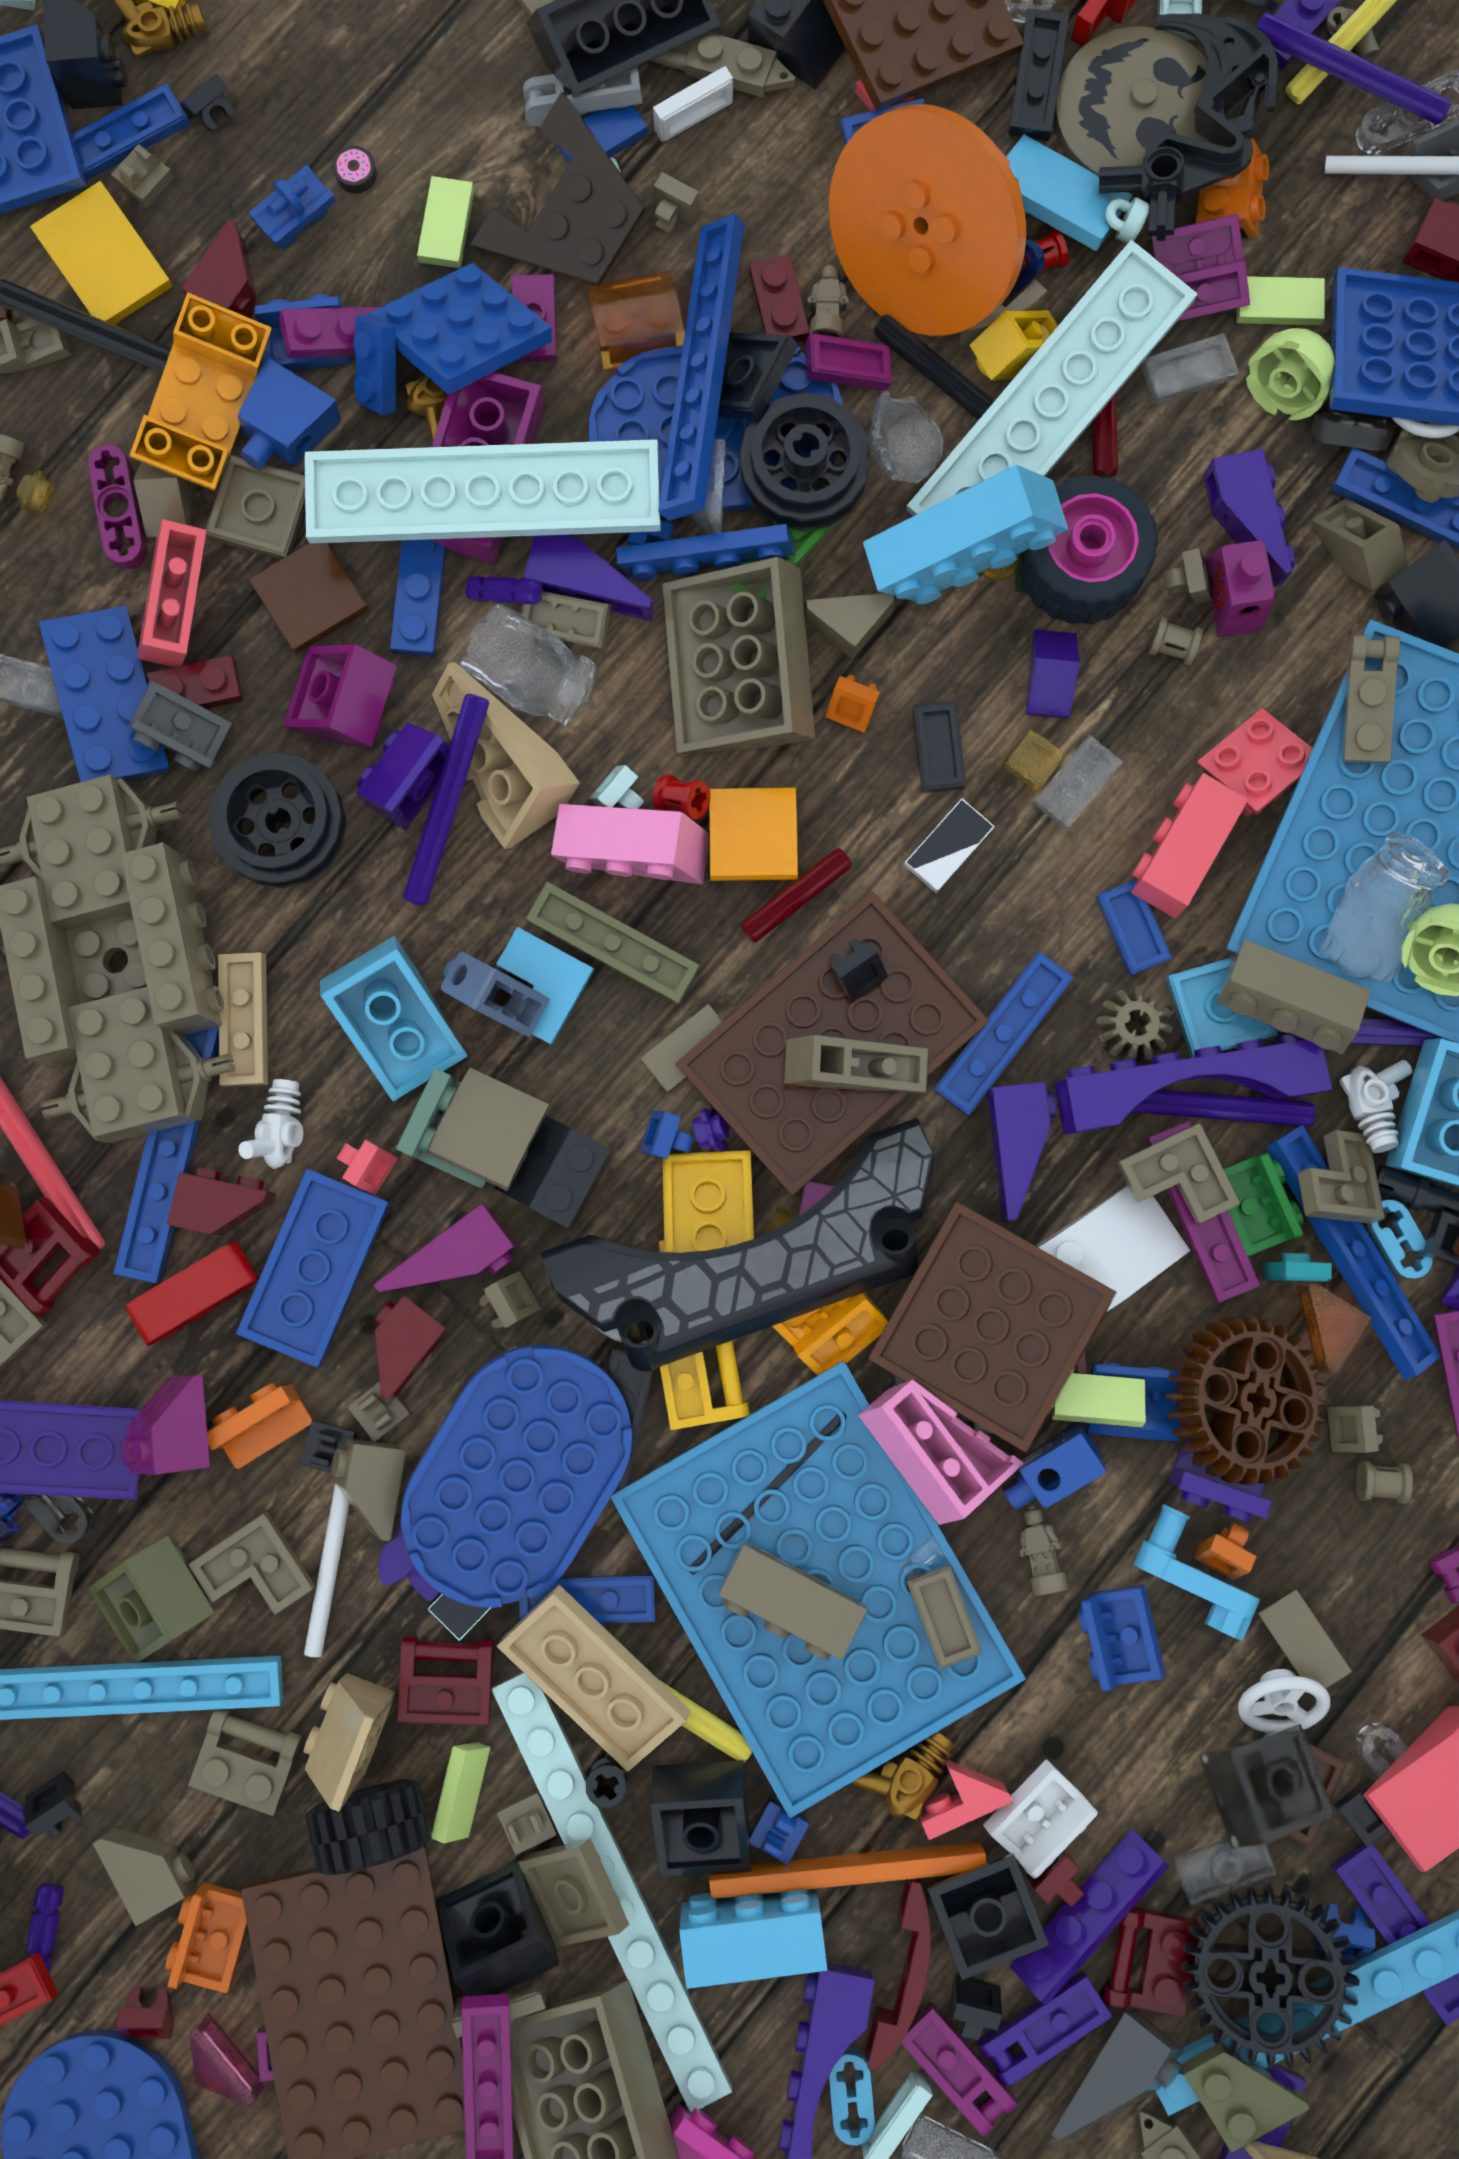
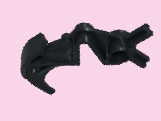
(1184, 165)

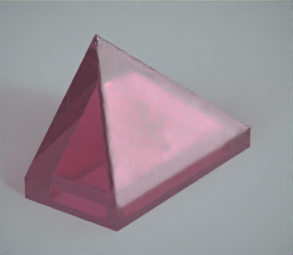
(221, 2064)

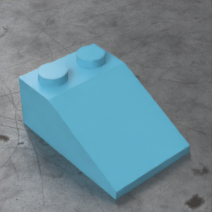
(392, 1018)

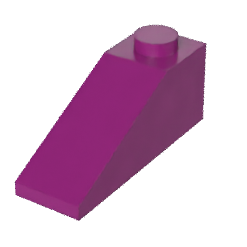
(461, 1251)

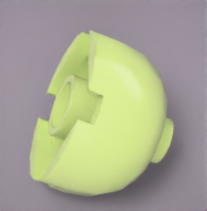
(1292, 373)
(1433, 949)

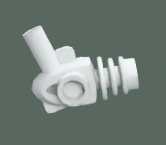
(1371, 1102)
(278, 1130)

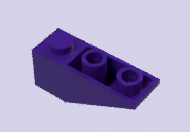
(1246, 506)

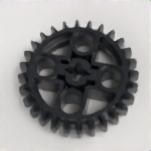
(1331, 1995)

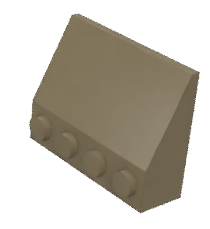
(737, 666)
(587, 2081)

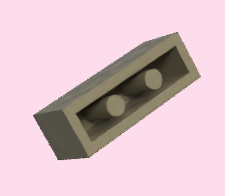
(1294, 997)
(791, 1601)

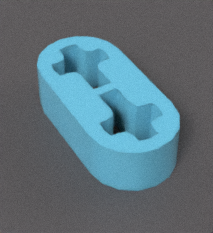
(1407, 1234)
(861, 2095)

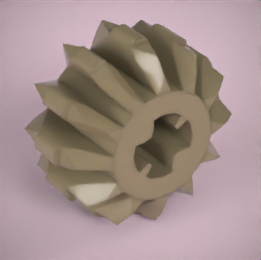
(1147, 1035)

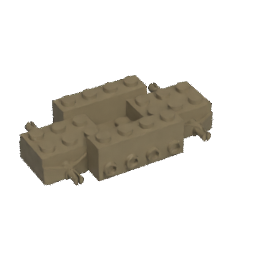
(98, 895)

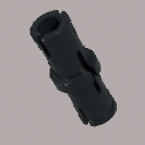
(1417, 1192)

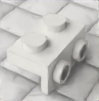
(1041, 1819)

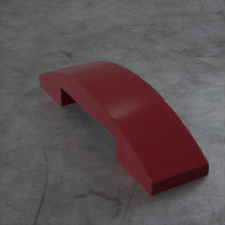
(888, 2025)

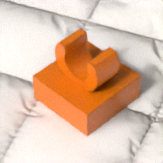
(852, 703)
(1226, 1552)

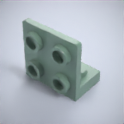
(425, 1122)

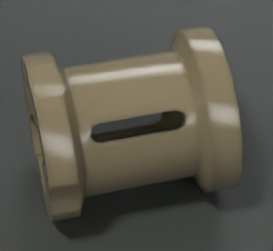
(1176, 641)
(1384, 1482)

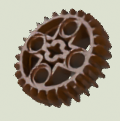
(1246, 1400)

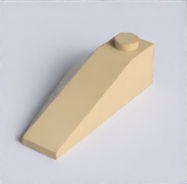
(512, 766)

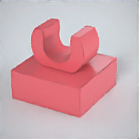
(367, 1165)

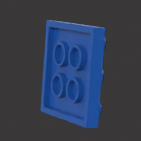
(463, 328)

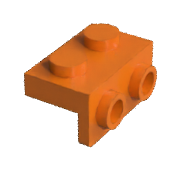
(1238, 195)
(261, 1426)
(210, 1939)

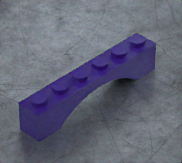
(1277, 1071)
(835, 2019)

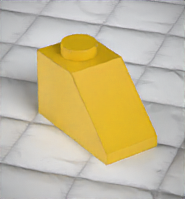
(1011, 342)

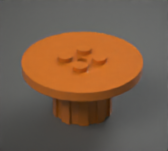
(927, 219)

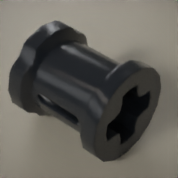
(605, 1796)

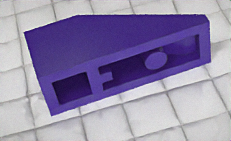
(575, 570)
(1019, 1131)

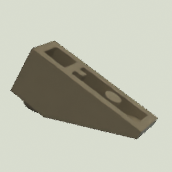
(855, 1064)

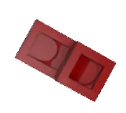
(1094, 13)

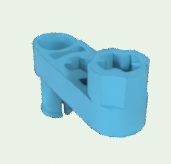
(1231, 1606)

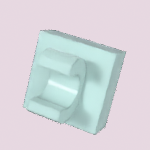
(616, 790)

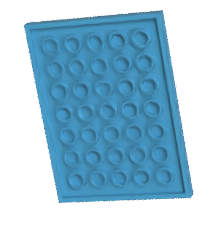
(1348, 810)
(844, 1523)

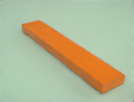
(849, 1870)

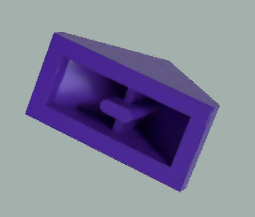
(1052, 673)

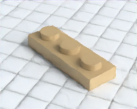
(244, 1018)

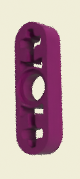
(104, 493)

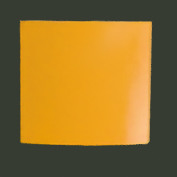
(753, 834)
(834, 1332)

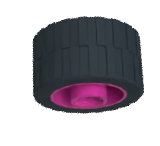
(1100, 558)

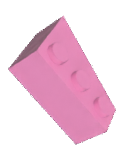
(631, 842)
(936, 1451)

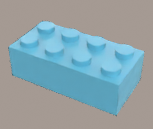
(966, 535)

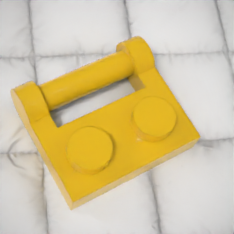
(689, 1392)

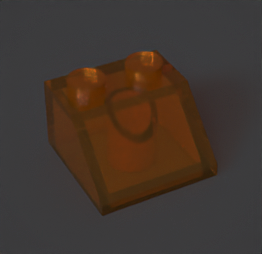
(635, 316)

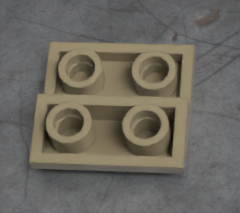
(488, 1128)

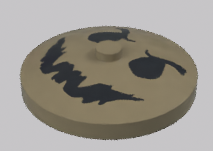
(1126, 94)

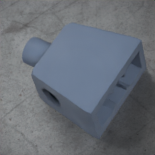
(477, 984)

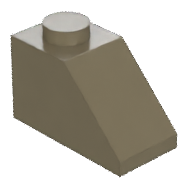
(1362, 543)
(370, 1481)
(145, 1872)

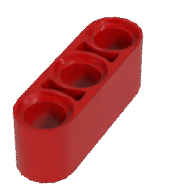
(191, 1293)

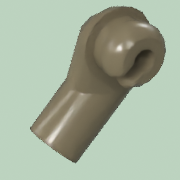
(1367, 46)

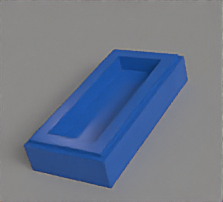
(613, 129)
(1133, 929)

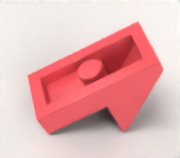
(975, 1798)

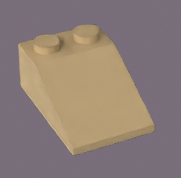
(347, 1737)

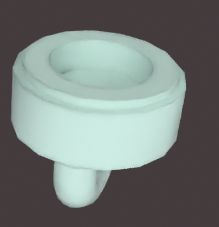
(1132, 221)

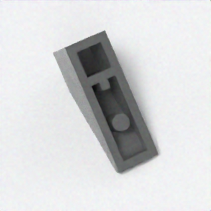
(1128, 2069)

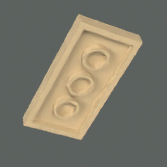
(593, 1678)

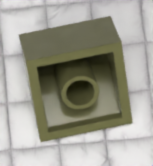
(151, 1599)

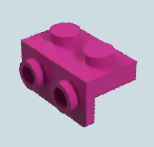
(698, 2139)

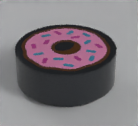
(354, 169)

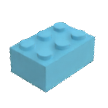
(1431, 1116)
(751, 1937)

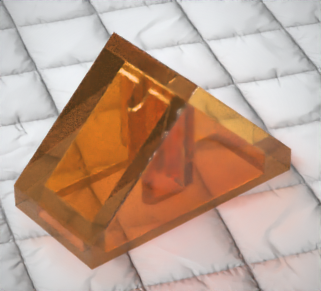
(1331, 1326)

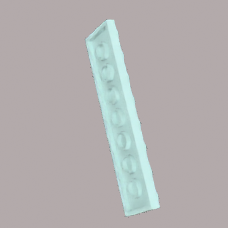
(1067, 376)
(482, 491)

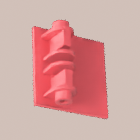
(1258, 760)

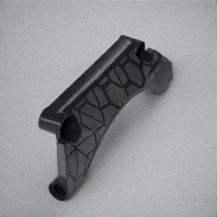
(728, 1292)

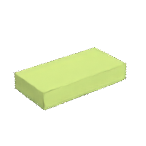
(445, 222)
(1284, 301)
(1102, 1400)
(460, 1792)

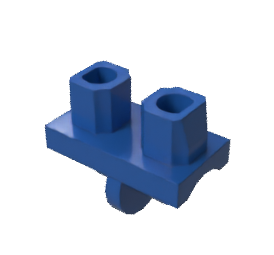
(292, 207)

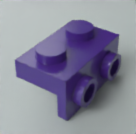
(1199, 1487)

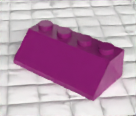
(489, 413)

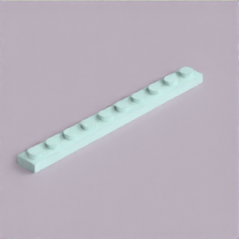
(640, 1944)

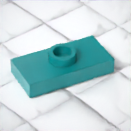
(1297, 1269)

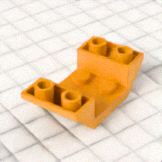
(201, 392)

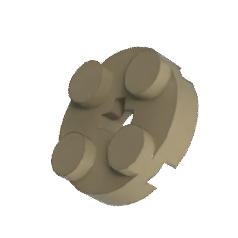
(1427, 465)

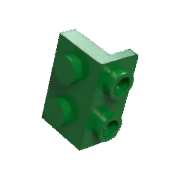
(1264, 1211)

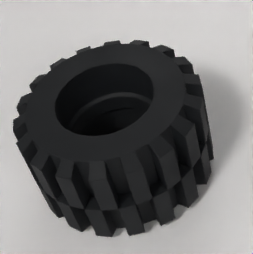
(369, 1829)

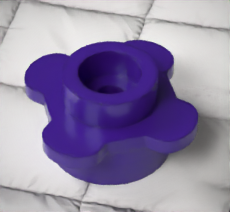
(711, 1130)

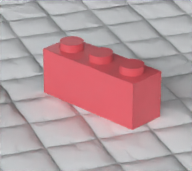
(171, 594)
(1187, 844)

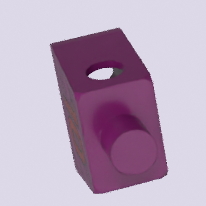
(1238, 580)

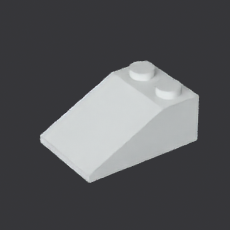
(1119, 1243)

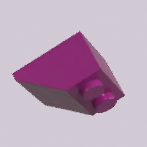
(341, 695)
(169, 1430)

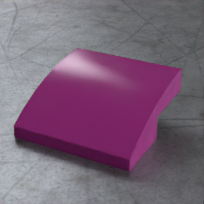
(1209, 262)

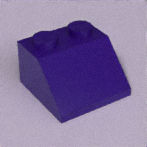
(404, 775)

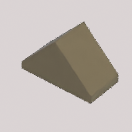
(161, 497)
(849, 620)

